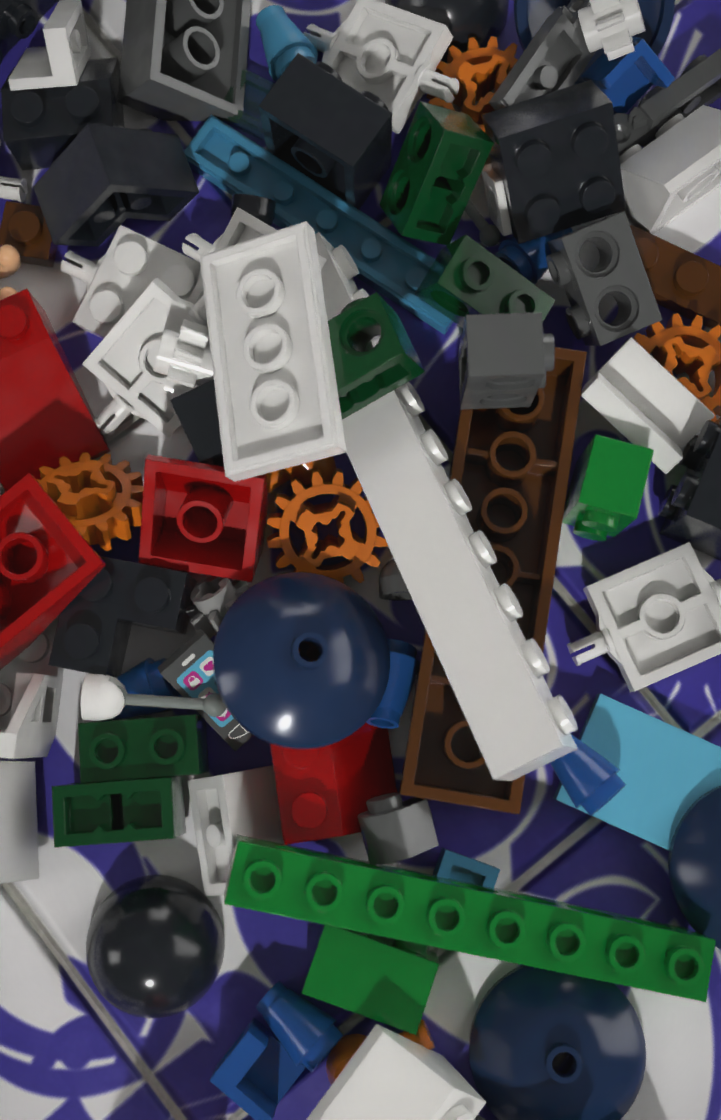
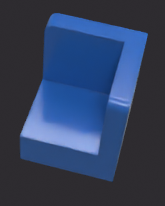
(629, 76)
(256, 1072)

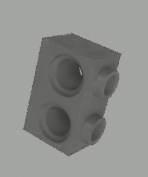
(617, 273)
(503, 360)

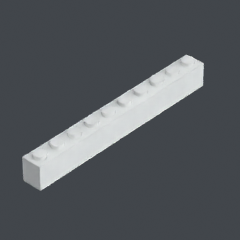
(449, 569)

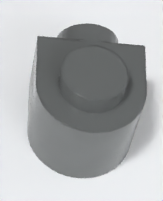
(396, 828)

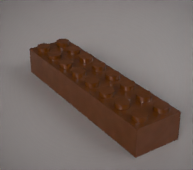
(517, 483)

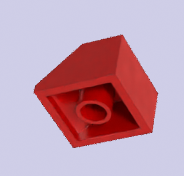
(202, 519)
(329, 785)

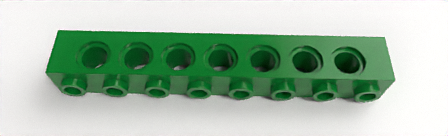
(468, 918)

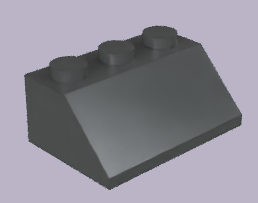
(184, 58)

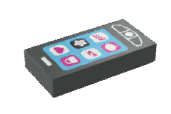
(192, 676)

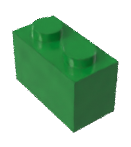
(606, 487)
(372, 976)

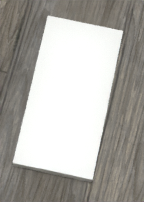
(271, 353)

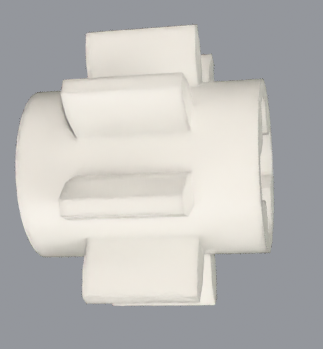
(611, 26)
(185, 358)

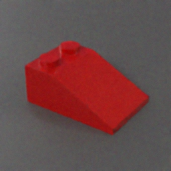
(40, 396)
(41, 565)

